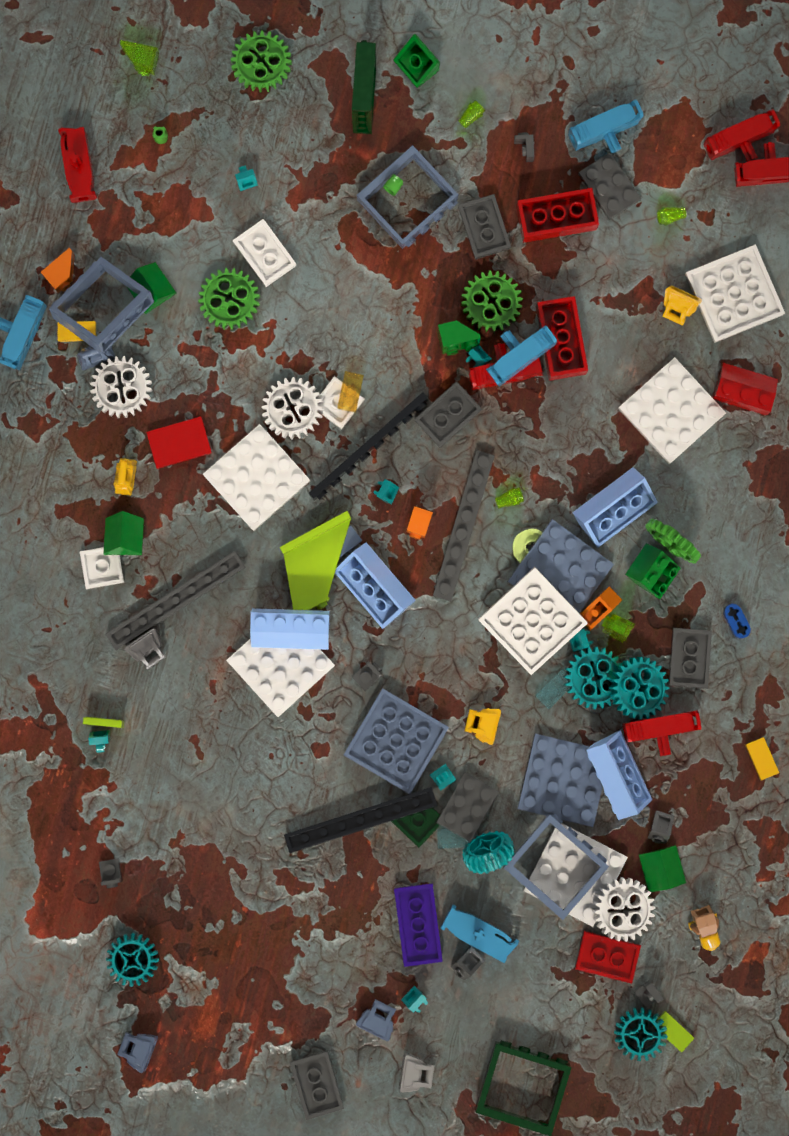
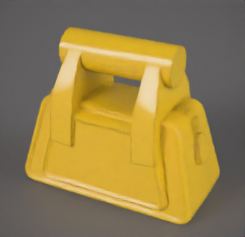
(681, 302)
(125, 476)
(487, 724)

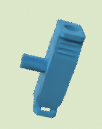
(605, 127)
(21, 332)
(521, 354)
(479, 933)

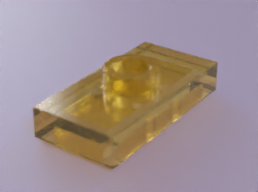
(350, 392)

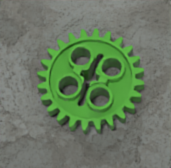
(273, 50)
(477, 310)
(221, 313)
(673, 541)

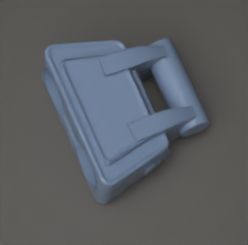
(90, 357)
(376, 1023)
(140, 1052)

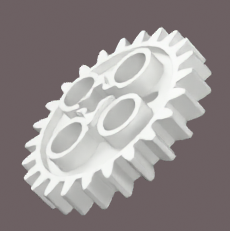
(104, 390)
(277, 417)
(623, 891)

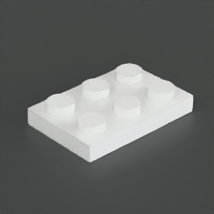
(264, 253)

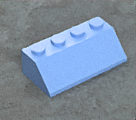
(615, 507)
(374, 585)
(290, 629)
(619, 775)

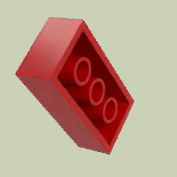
(557, 215)
(568, 355)

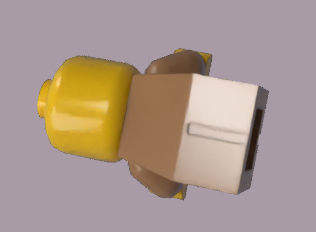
(705, 925)

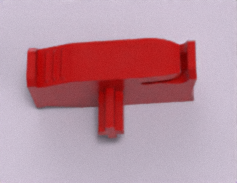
(741, 136)
(77, 164)
(763, 171)
(481, 378)
(661, 728)

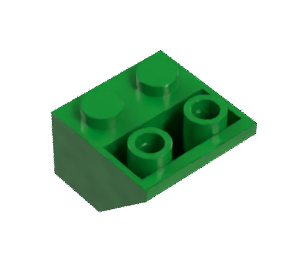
(455, 337)
(653, 570)

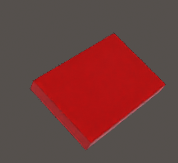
(179, 442)
(607, 957)

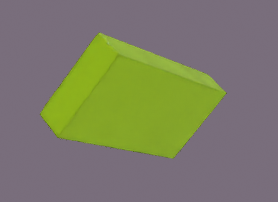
(103, 722)
(675, 1032)

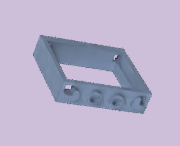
(398, 165)
(119, 324)
(571, 835)

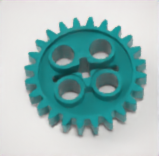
(578, 682)
(639, 688)

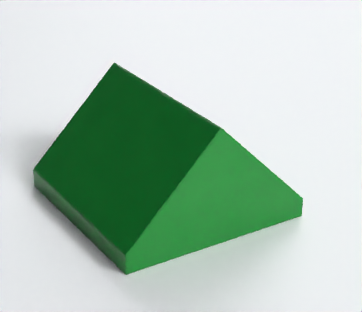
(417, 61)
(155, 281)
(123, 534)
(662, 869)

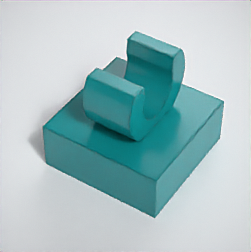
(246, 178)
(479, 356)
(387, 491)
(580, 641)
(99, 739)
(443, 777)
(414, 999)

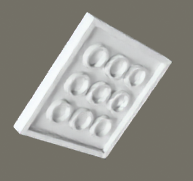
(735, 293)
(672, 410)
(256, 477)
(532, 620)
(280, 673)
(566, 869)

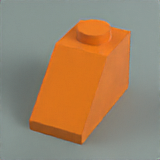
(60, 271)
(419, 523)
(600, 607)

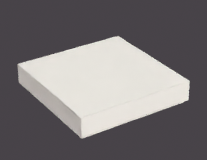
(330, 403)
(101, 569)

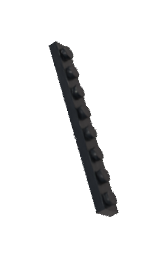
(375, 441)
(360, 820)

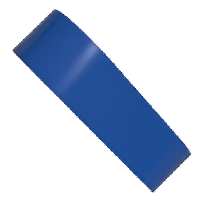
(740, 618)

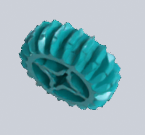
(488, 852)
(125, 953)
(632, 1034)

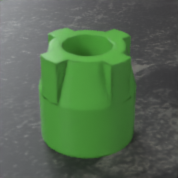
(160, 139)
(393, 185)

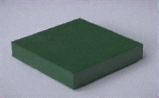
(418, 826)

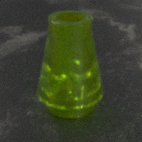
(471, 114)
(668, 215)
(510, 498)

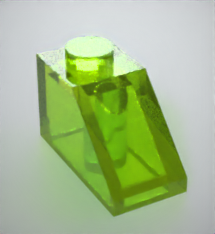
(142, 57)
(617, 627)

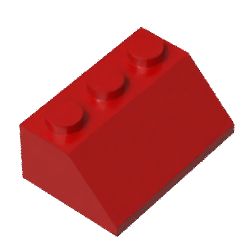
(745, 389)

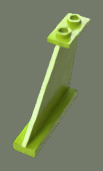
(313, 562)

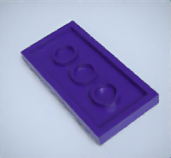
(418, 925)

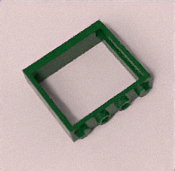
(364, 87)
(512, 1118)

